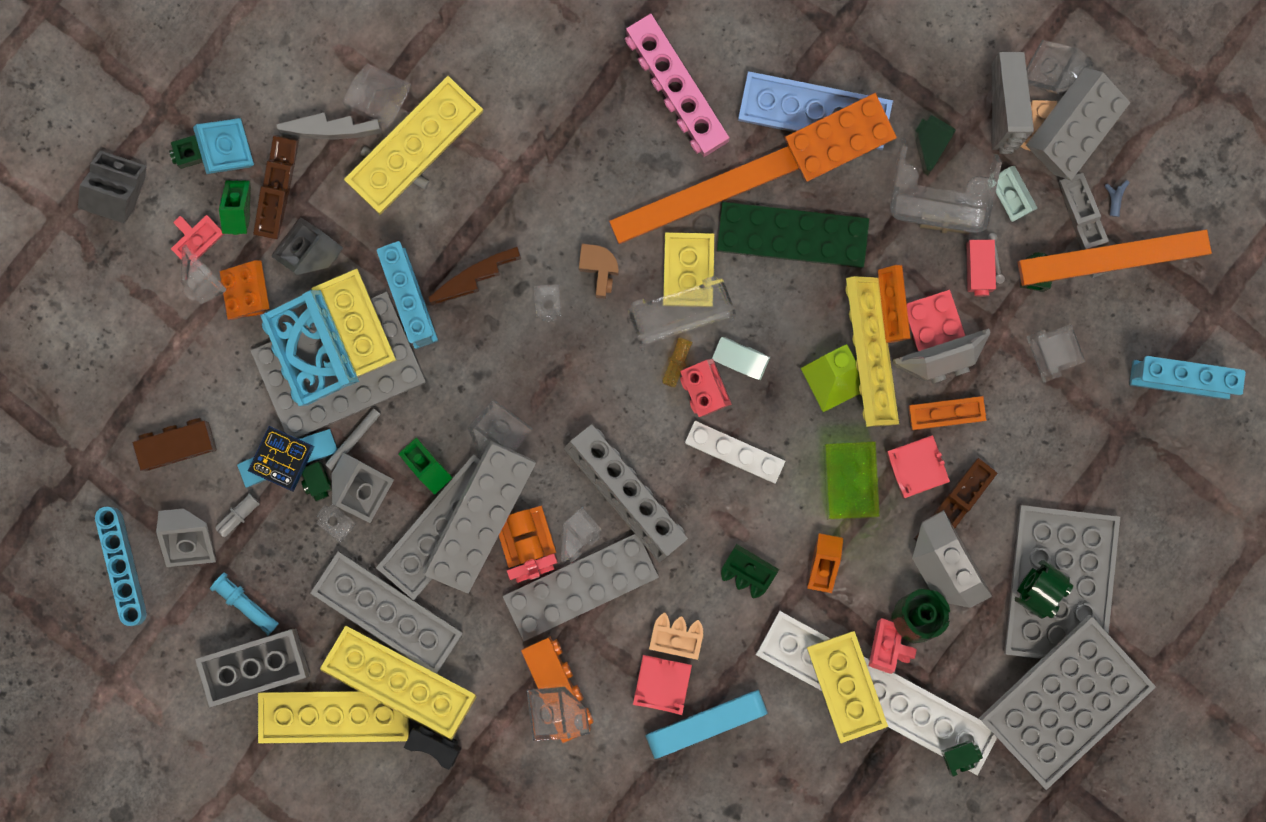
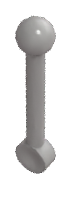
(999, 277)

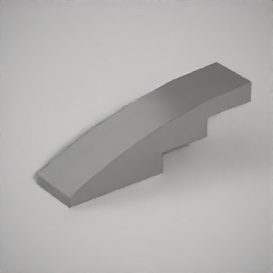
(320, 127)
(1084, 214)

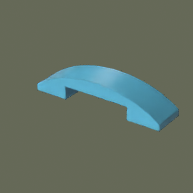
(324, 447)

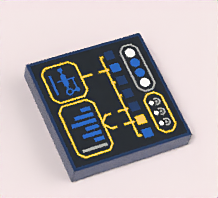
(281, 458)

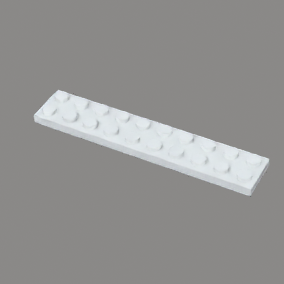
(905, 705)

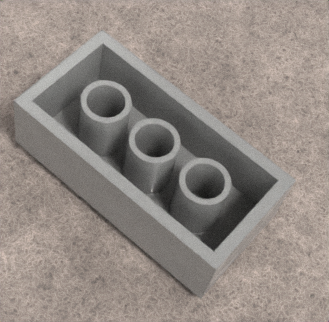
(1078, 123)
(252, 667)

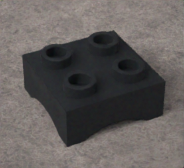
(440, 748)

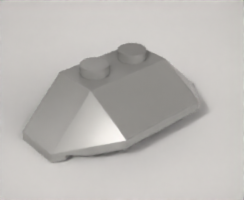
(944, 358)
(947, 564)

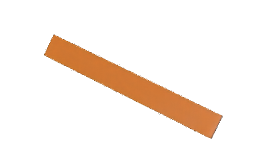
(703, 195)
(1114, 257)

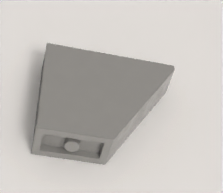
(1010, 102)

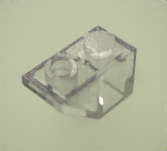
(578, 532)

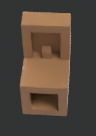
(601, 261)

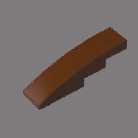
(276, 187)
(466, 281)
(966, 492)

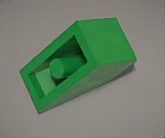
(235, 207)
(425, 466)

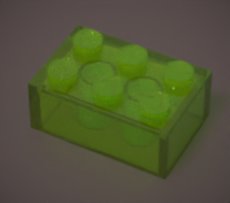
(851, 480)

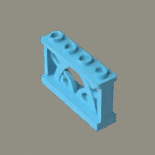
(407, 295)
(285, 351)
(1187, 377)

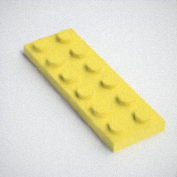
(414, 145)
(872, 352)
(398, 683)
(327, 718)

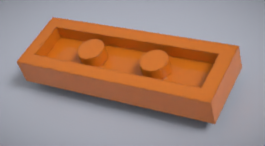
(894, 304)
(947, 413)

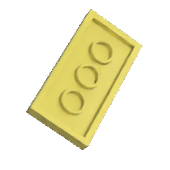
(357, 322)
(847, 687)

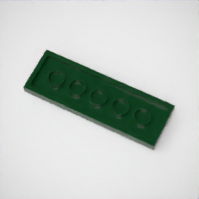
(793, 235)

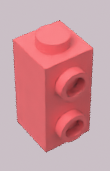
(981, 267)

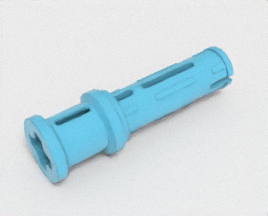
(235, 596)

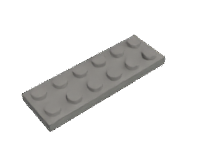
(479, 517)
(411, 554)
(580, 587)
(386, 613)

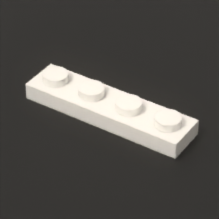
(735, 452)

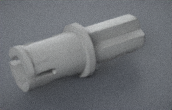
(237, 515)

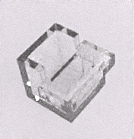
(1055, 351)

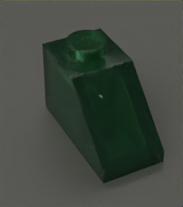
(932, 141)

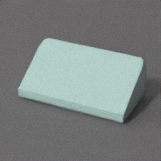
(1014, 194)

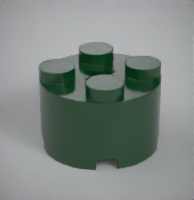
(1043, 590)
(934, 617)

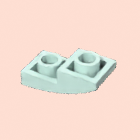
(741, 358)

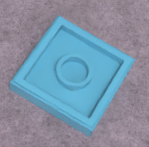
(223, 146)

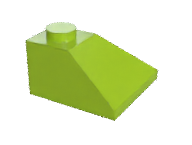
(833, 378)

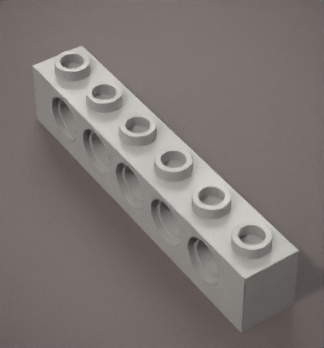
(626, 506)

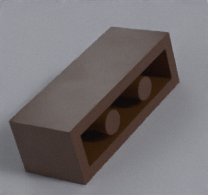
(174, 444)

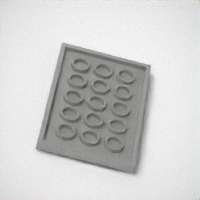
(369, 391)
(1079, 547)
(1067, 702)

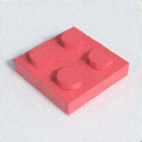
(934, 320)

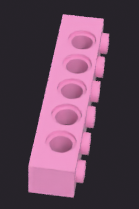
(649, 30)

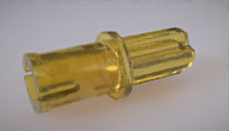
(676, 362)

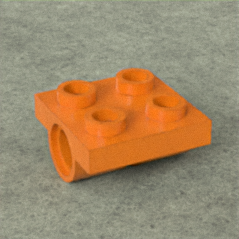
(245, 290)
(526, 537)

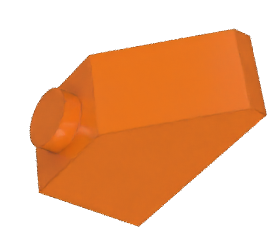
(825, 563)

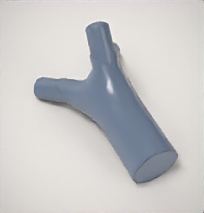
(1116, 198)

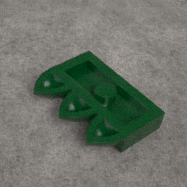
(749, 570)

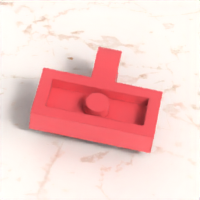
(199, 237)
(531, 567)
(888, 648)

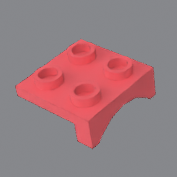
(917, 466)
(662, 684)

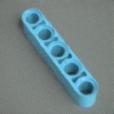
(111, 557)
(706, 724)

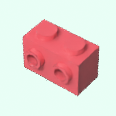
(705, 388)

